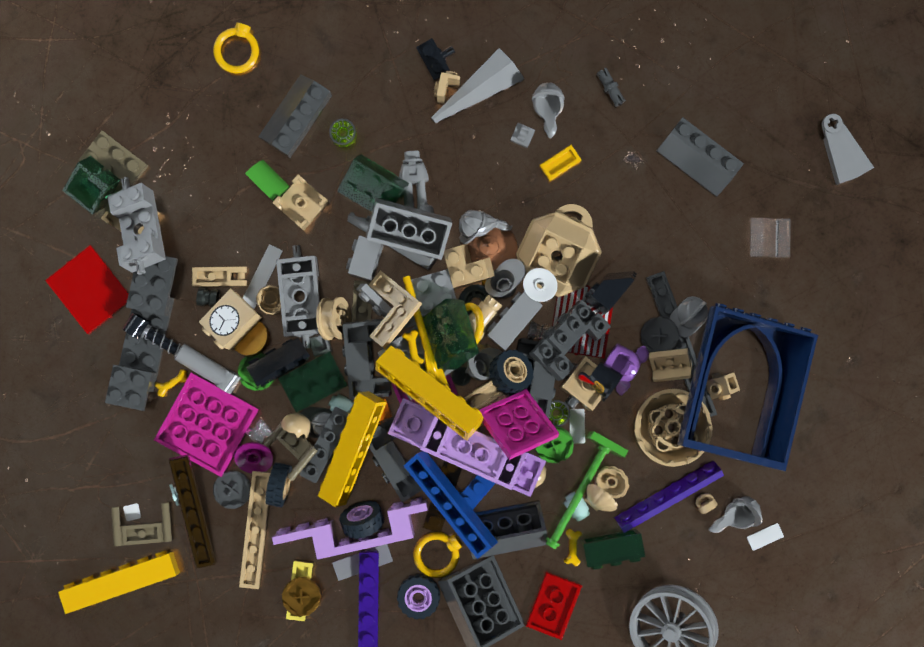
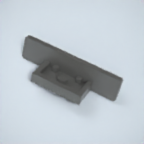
(325, 445)

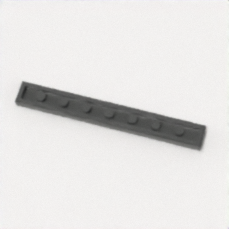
(665, 306)

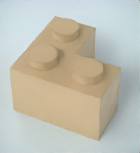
(463, 270)

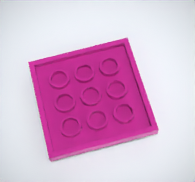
(206, 424)

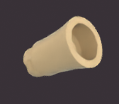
(489, 310)

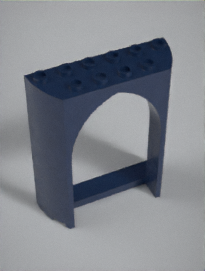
(789, 362)

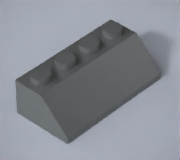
(295, 115)
(699, 157)
(515, 527)

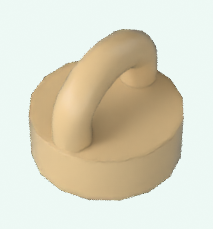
(706, 506)

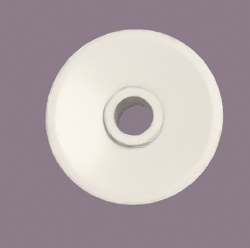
(545, 279)

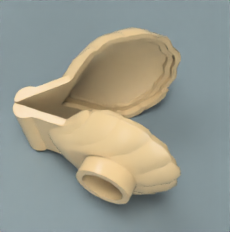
(601, 493)

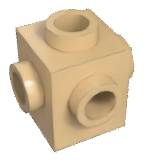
(722, 385)

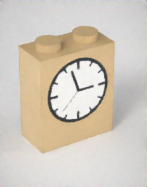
(229, 320)

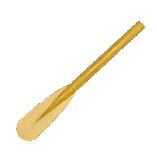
(430, 362)

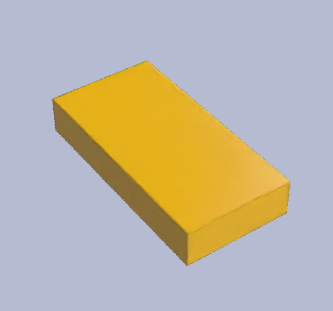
(560, 163)

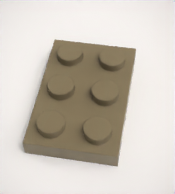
(115, 158)

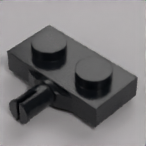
(435, 58)

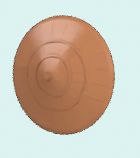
(496, 244)

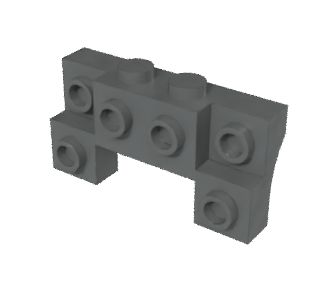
(560, 338)
(359, 359)
(542, 384)
(391, 461)

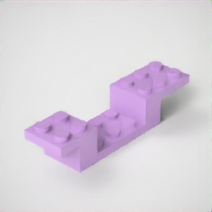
(477, 454)
(326, 540)

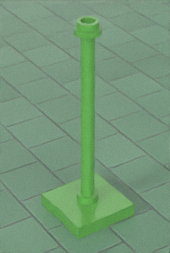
(605, 447)

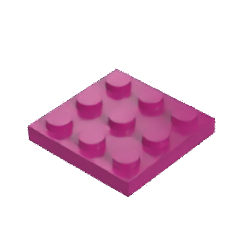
(518, 424)

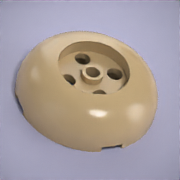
(659, 446)

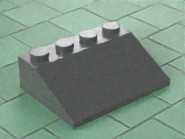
(481, 603)

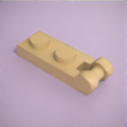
(218, 276)

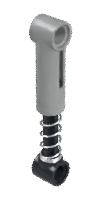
(222, 377)

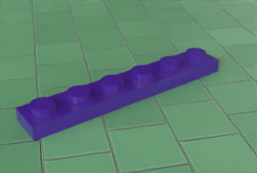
(669, 496)
(368, 598)

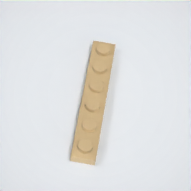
(255, 532)

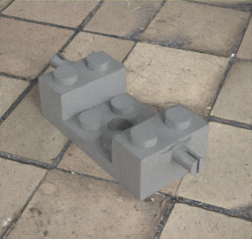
(137, 208)
(293, 276)

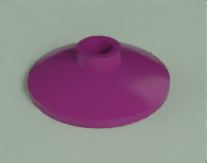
(253, 457)

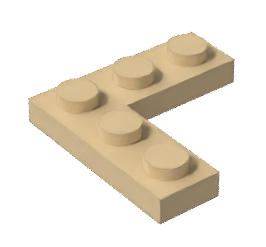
(404, 308)

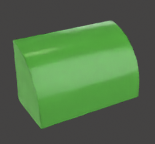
(267, 180)

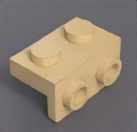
(446, 79)
(670, 365)

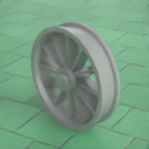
(672, 627)

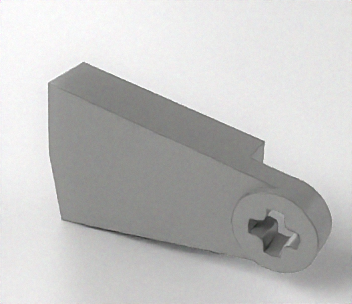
(843, 151)

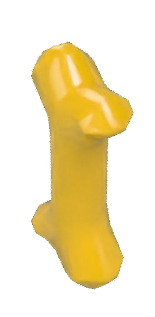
(411, 339)
(163, 387)
(572, 557)

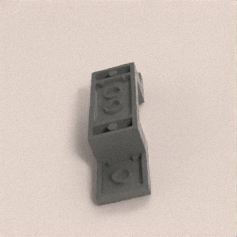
(139, 358)

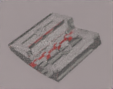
(770, 237)

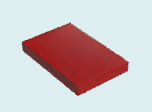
(553, 605)

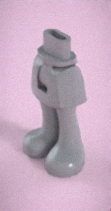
(415, 173)

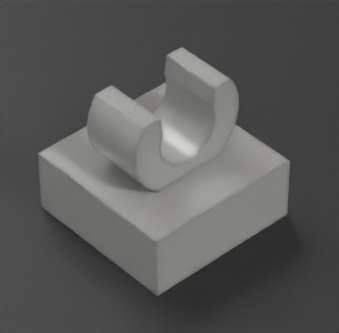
(522, 135)

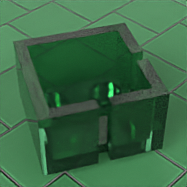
(91, 185)

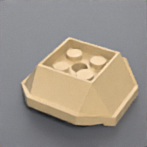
(572, 239)

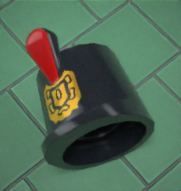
(602, 379)

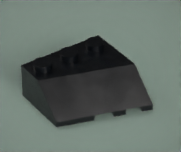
(605, 294)
(277, 362)

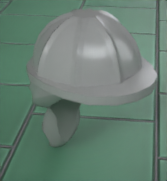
(548, 104)
(477, 224)
(739, 514)

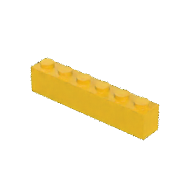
(429, 392)
(351, 448)
(119, 582)

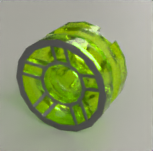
(344, 125)
(564, 414)

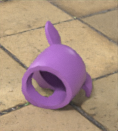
(626, 363)

